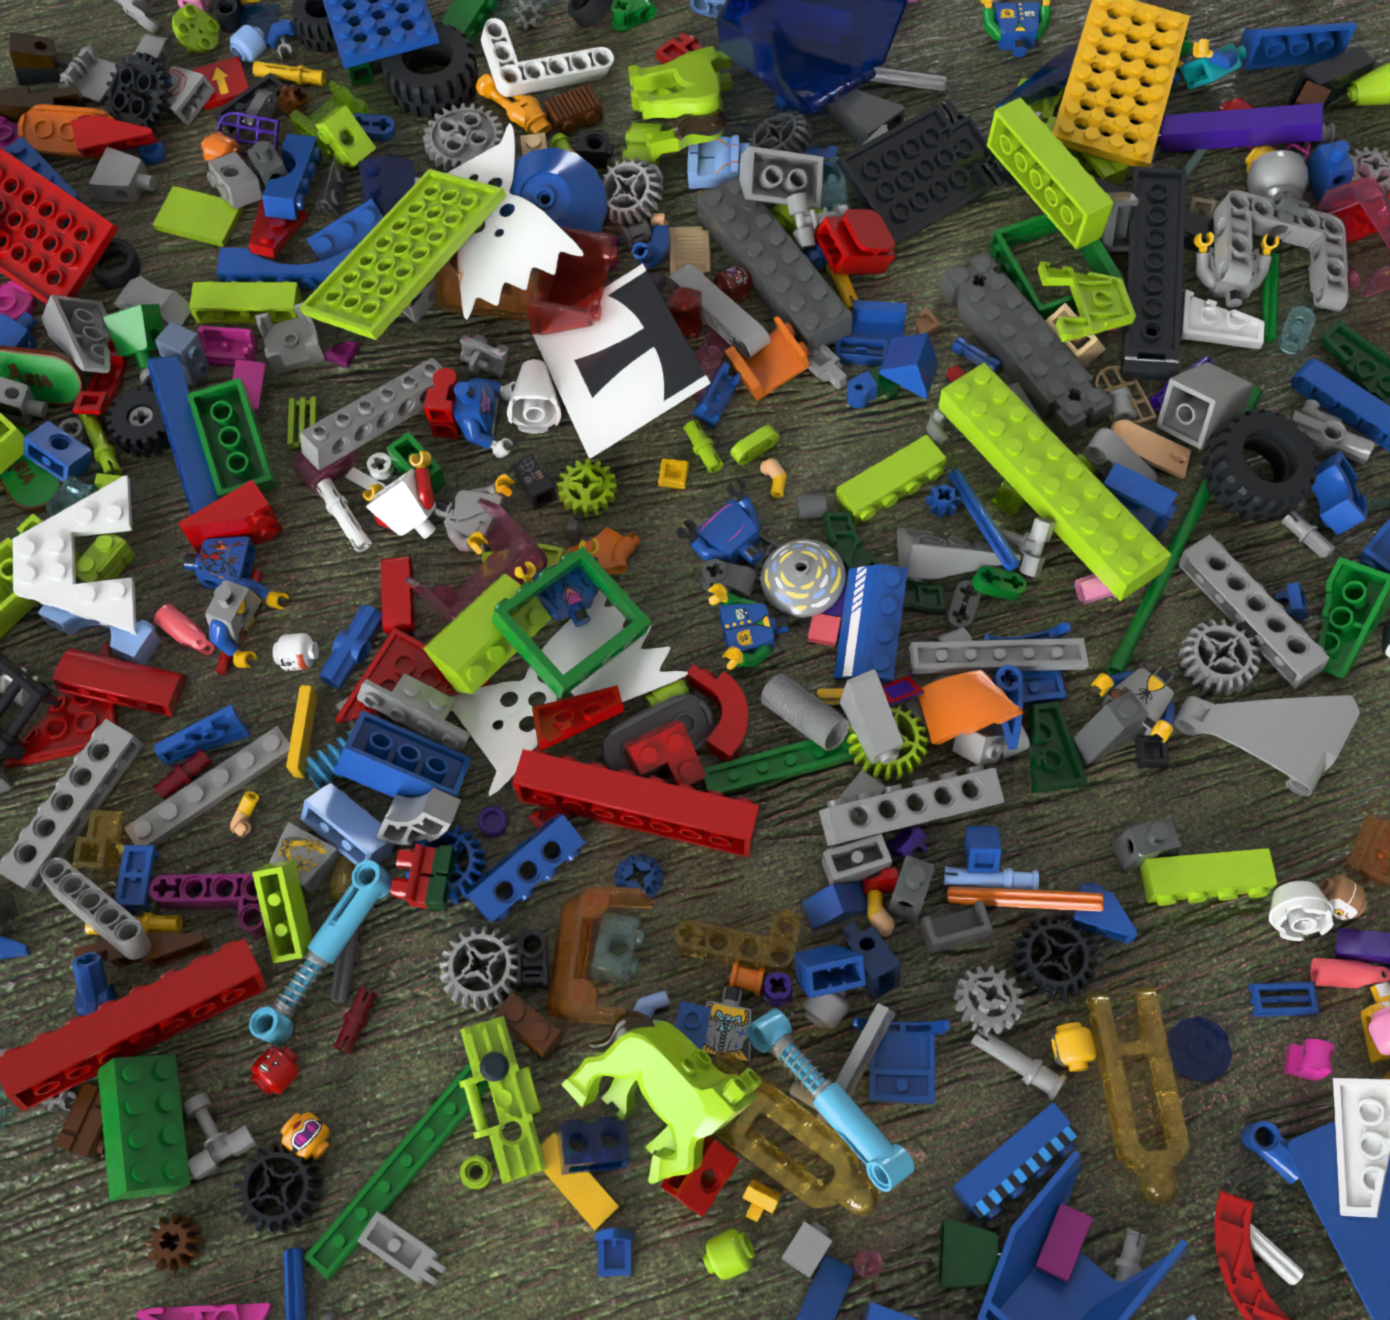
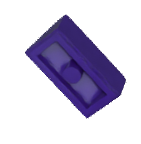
(1363, 946)

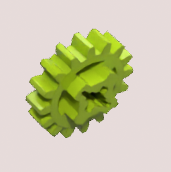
(587, 487)

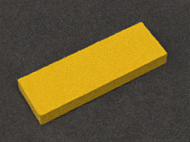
(302, 731)
(578, 1188)

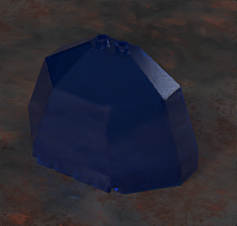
(809, 47)

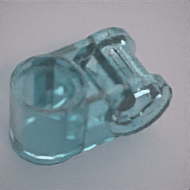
(69, 495)

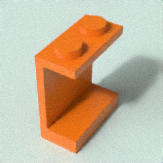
(773, 364)

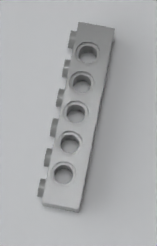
(368, 416)
(1236, 605)
(70, 822)
(840, 828)

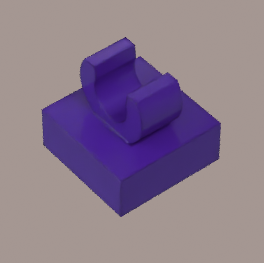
(907, 841)

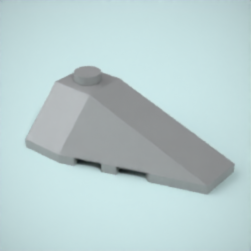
(79, 331)
(937, 558)

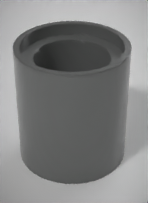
(811, 505)

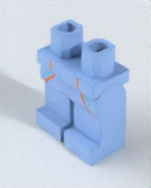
(714, 162)

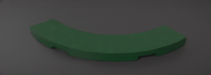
(847, 543)

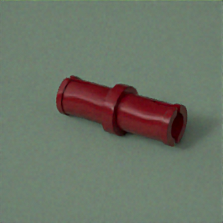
(182, 774)
(355, 1020)

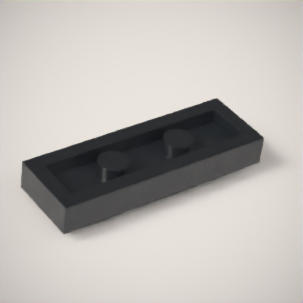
(243, 100)

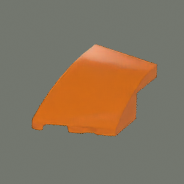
(964, 705)

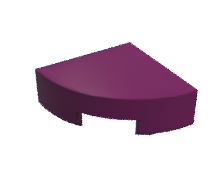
(343, 353)

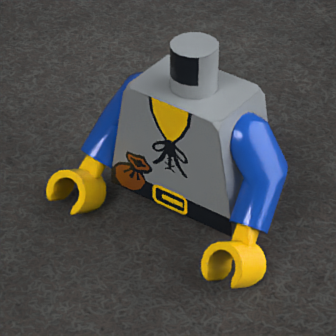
(233, 613)
(1151, 693)

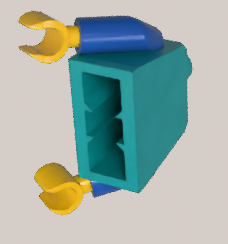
(1210, 63)

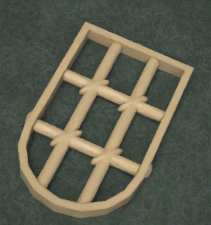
(1117, 369)

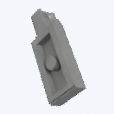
(826, 366)

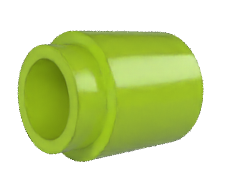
(662, 693)

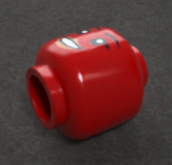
(275, 1070)

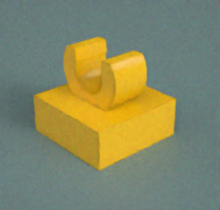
(761, 1198)

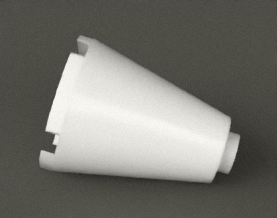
(534, 399)

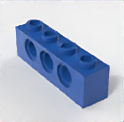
(568, 846)

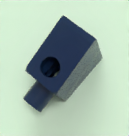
(880, 964)

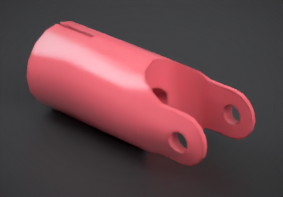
(182, 629)
(1346, 973)

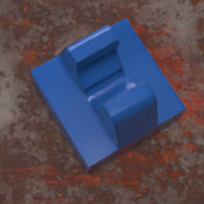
(1297, 604)

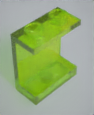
(341, 96)

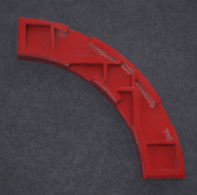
(1236, 1261)

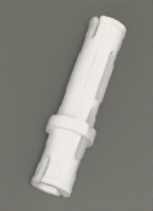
(339, 508)

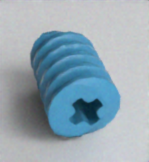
(324, 767)

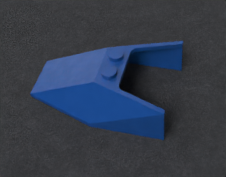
(1028, 1293)

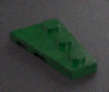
(1052, 751)

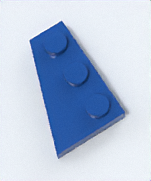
(345, 231)
(209, 733)

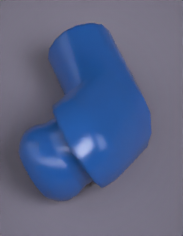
(278, 29)

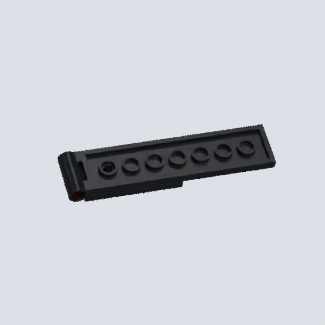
(1155, 274)

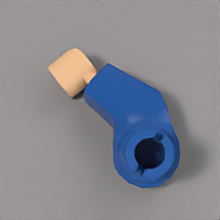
(658, 247)

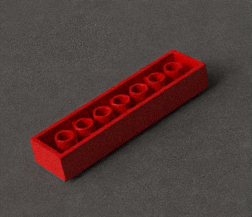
(636, 802)
(130, 1024)

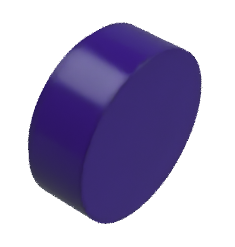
(492, 821)

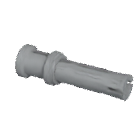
(1032, 1071)

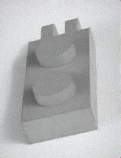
(401, 1249)

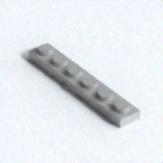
(994, 654)
(209, 789)

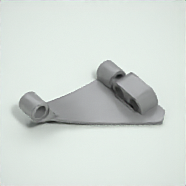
(1288, 733)

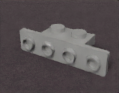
(418, 708)

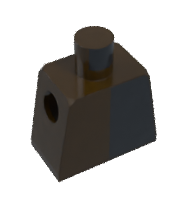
(36, 59)

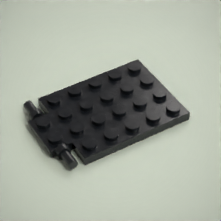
(922, 170)

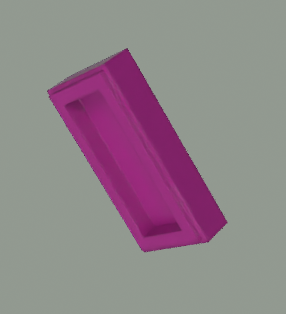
(1064, 1243)

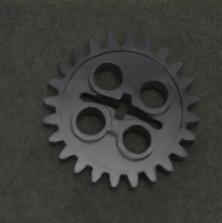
(147, 76)

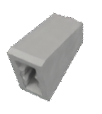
(871, 717)

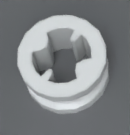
(378, 458)

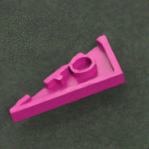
(208, 1312)

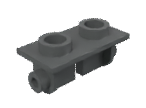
(334, 188)

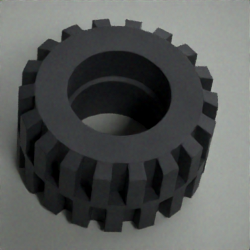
(313, 25)

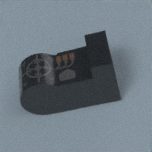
(534, 482)

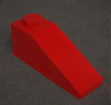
(97, 132)

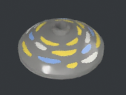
(805, 591)

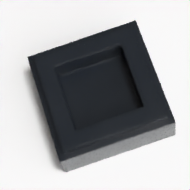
(1151, 752)

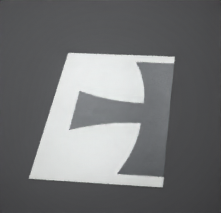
(624, 365)

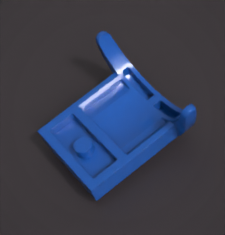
(1040, 685)
(904, 1062)

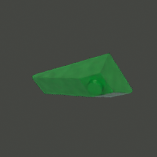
(1351, 612)

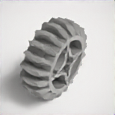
(642, 180)
(1212, 642)
(472, 975)

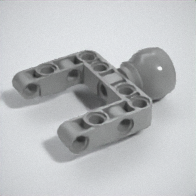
(1252, 213)

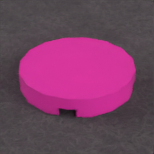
(15, 300)

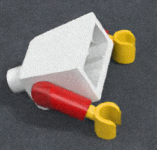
(405, 501)

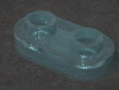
(1296, 332)

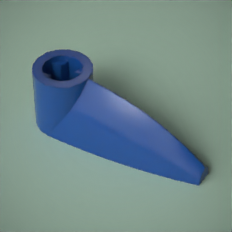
(1011, 728)

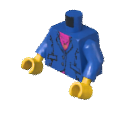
(568, 595)

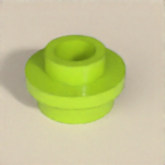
(467, 1167)

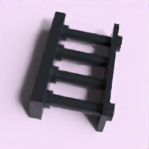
(39, 693)

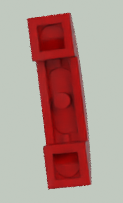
(103, 386)

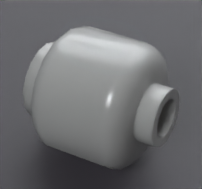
(826, 1009)

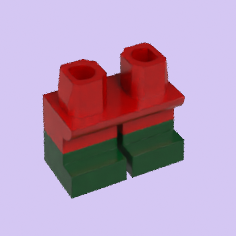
(428, 877)

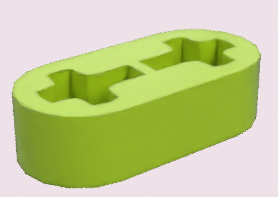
(754, 444)

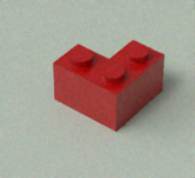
(668, 747)

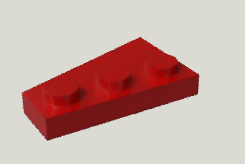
(271, 233)

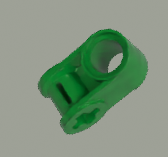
(631, 13)

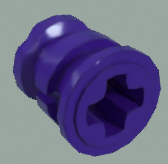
(778, 999)

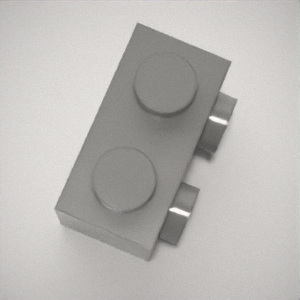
(856, 860)

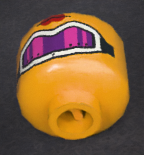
(305, 1136)

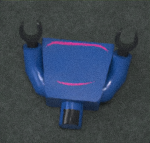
(729, 532)

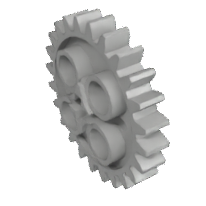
(446, 139)

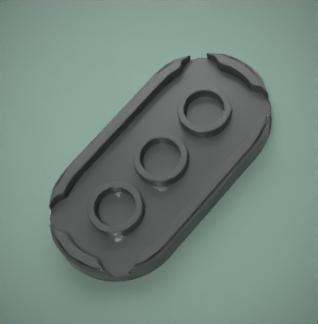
(681, 707)

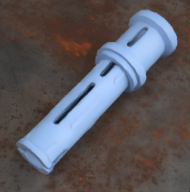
(1006, 880)

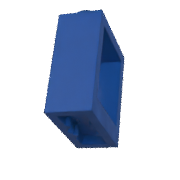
(1144, 498)

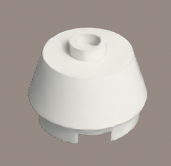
(1300, 910)

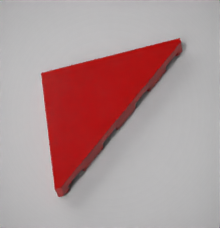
(397, 656)
(65, 727)

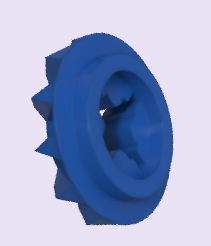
(651, 882)

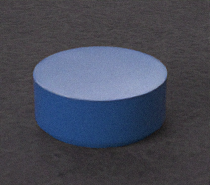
(153, 153)

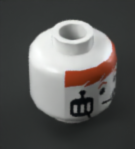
(295, 652)

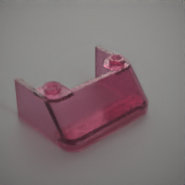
(1376, 204)
(511, 550)

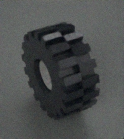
(125, 424)

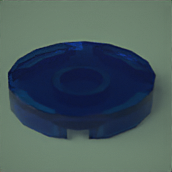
(1199, 1049)

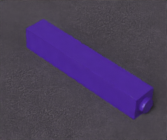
(1241, 127)

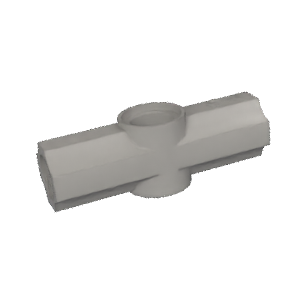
(1332, 437)

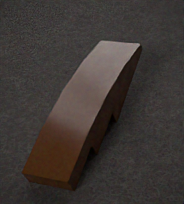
(164, 949)

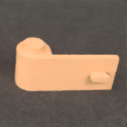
(1154, 448)

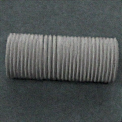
(803, 711)

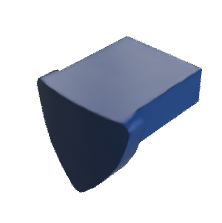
(614, 1252)

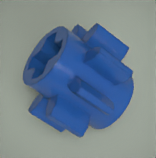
(942, 500)

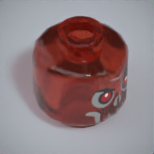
(734, 282)

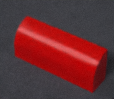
(119, 682)

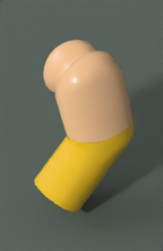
(777, 473)
(243, 813)
(877, 914)

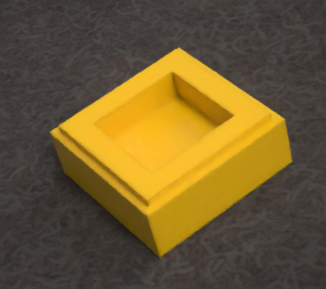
(673, 473)

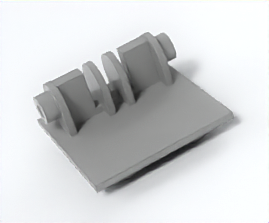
(88, 74)

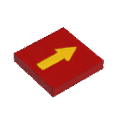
(226, 78)

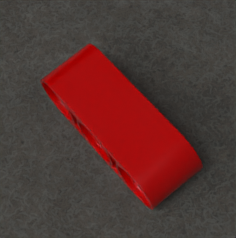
(397, 595)

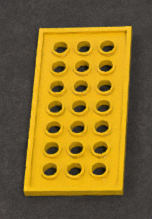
(1129, 90)

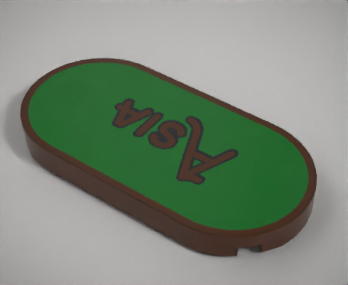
(47, 373)
(28, 483)

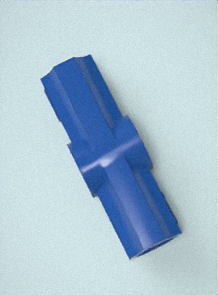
(351, 647)

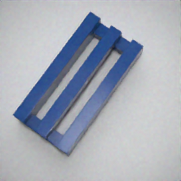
(861, 354)
(1256, 1000)

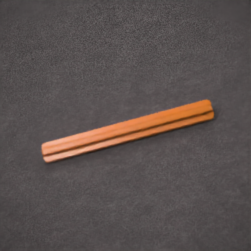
(1026, 898)

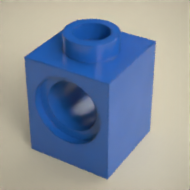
(982, 849)

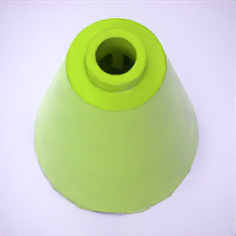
(1371, 88)

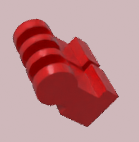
(440, 405)

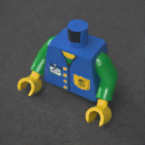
(1016, 24)
(746, 628)

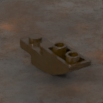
(20, 100)

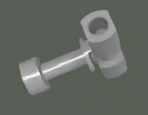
(807, 219)
(1030, 544)
(218, 1144)

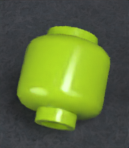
(728, 1254)

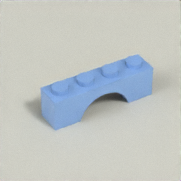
(127, 646)

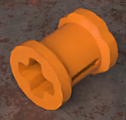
(747, 978)

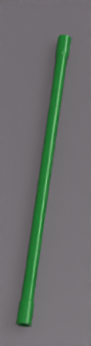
(1125, 651)

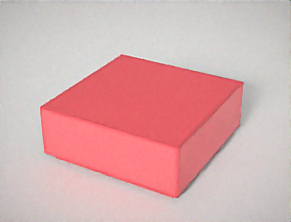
(824, 629)

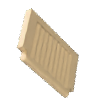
(690, 246)

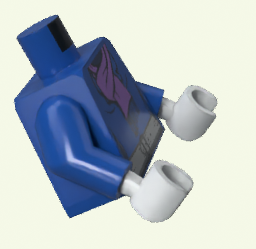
(477, 412)

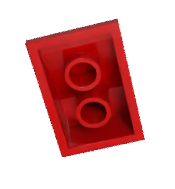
(234, 515)

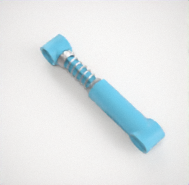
(323, 950)
(885, 1162)

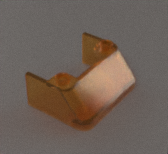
(571, 995)

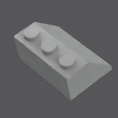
(776, 174)

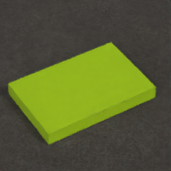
(197, 216)

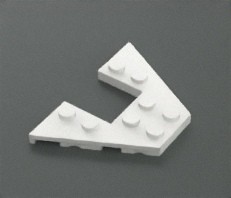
(46, 559)

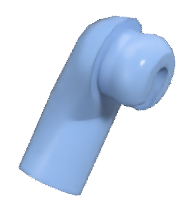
(650, 1003)

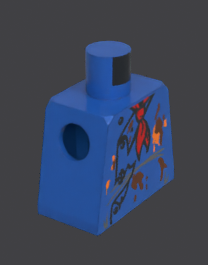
(222, 560)

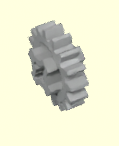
(1372, 165)
(998, 1012)

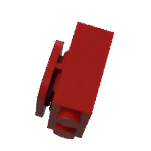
(856, 242)

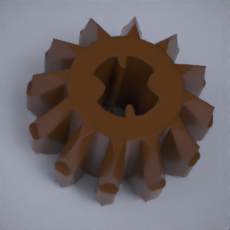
(176, 1257)

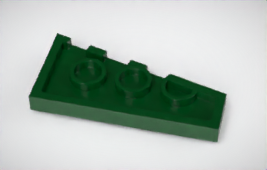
(1360, 359)

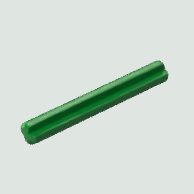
(1270, 300)

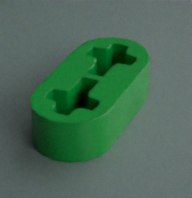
(999, 583)

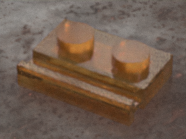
(1372, 851)

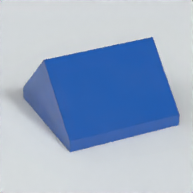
(910, 363)

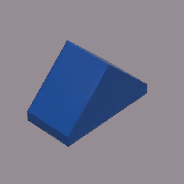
(835, 905)

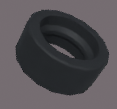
(588, 11)
(120, 277)

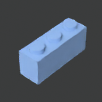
(345, 825)

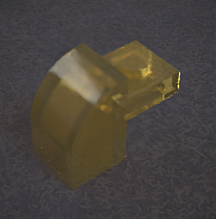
(102, 846)

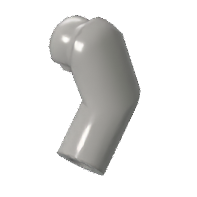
(1311, 409)
(935, 428)

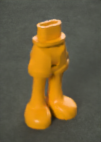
(523, 112)

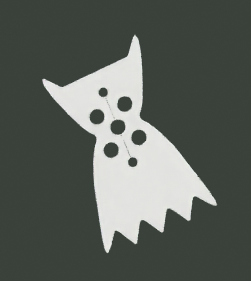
(527, 240)
(633, 671)

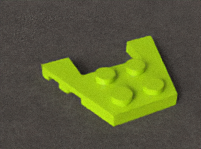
(1098, 297)

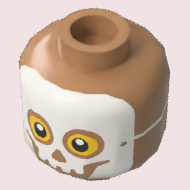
(1345, 897)

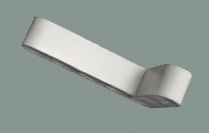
(540, 67)

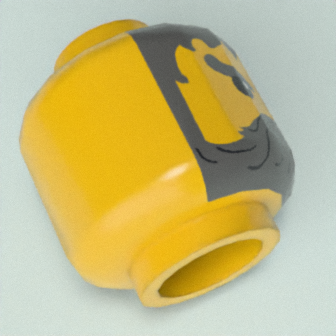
(1073, 1046)

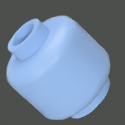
(248, 43)

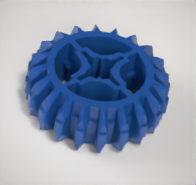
(460, 842)

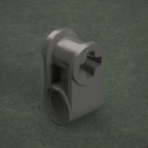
(735, 578)

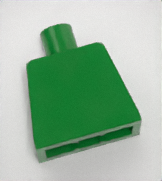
(136, 331)

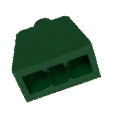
(966, 1255)

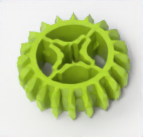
(913, 748)

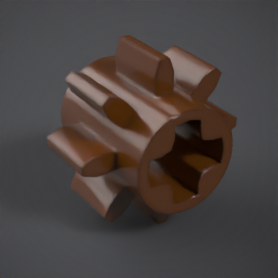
(292, 98)

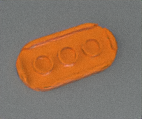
(50, 129)

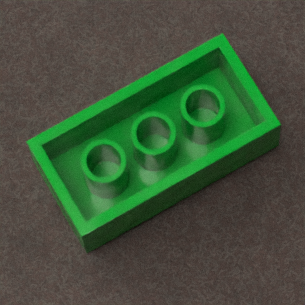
(232, 437)
(143, 1126)

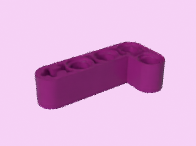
(211, 896)

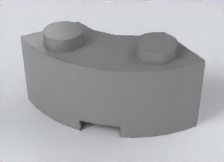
(140, 291)
(418, 818)

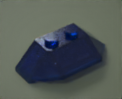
(386, 179)

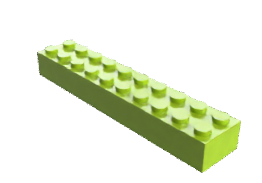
(1054, 481)

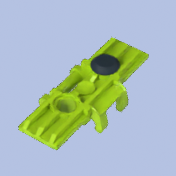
(513, 1095)

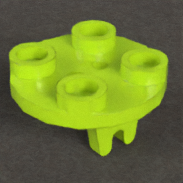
(195, 29)

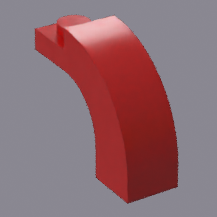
(731, 732)

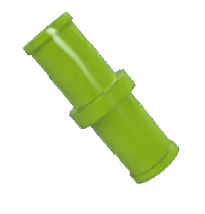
(703, 446)

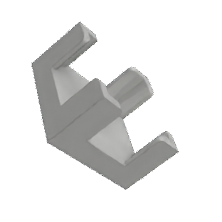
(290, 343)

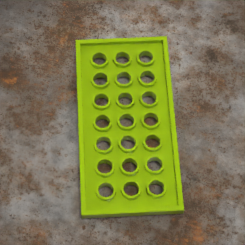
(402, 253)

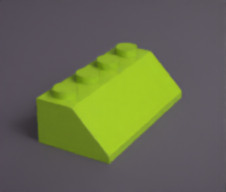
(472, 647)

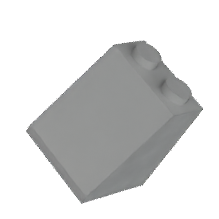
(1202, 403)

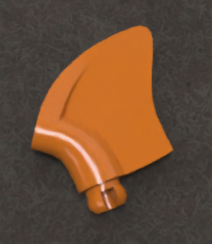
(612, 550)

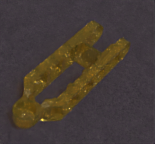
(1157, 1167)
(849, 1184)

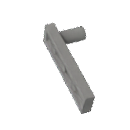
(858, 1058)

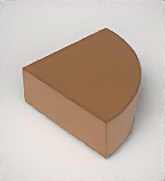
(927, 323)

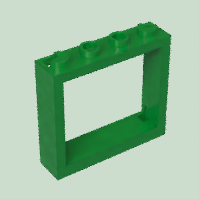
(1033, 228)
(532, 654)

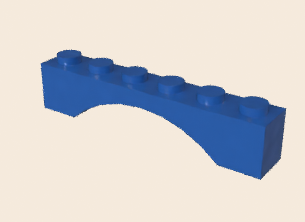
(243, 266)

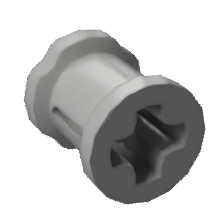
(1122, 405)

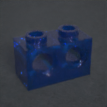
(595, 1155)

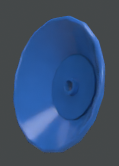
(568, 180)

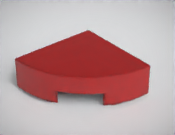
(540, 817)
(885, 882)

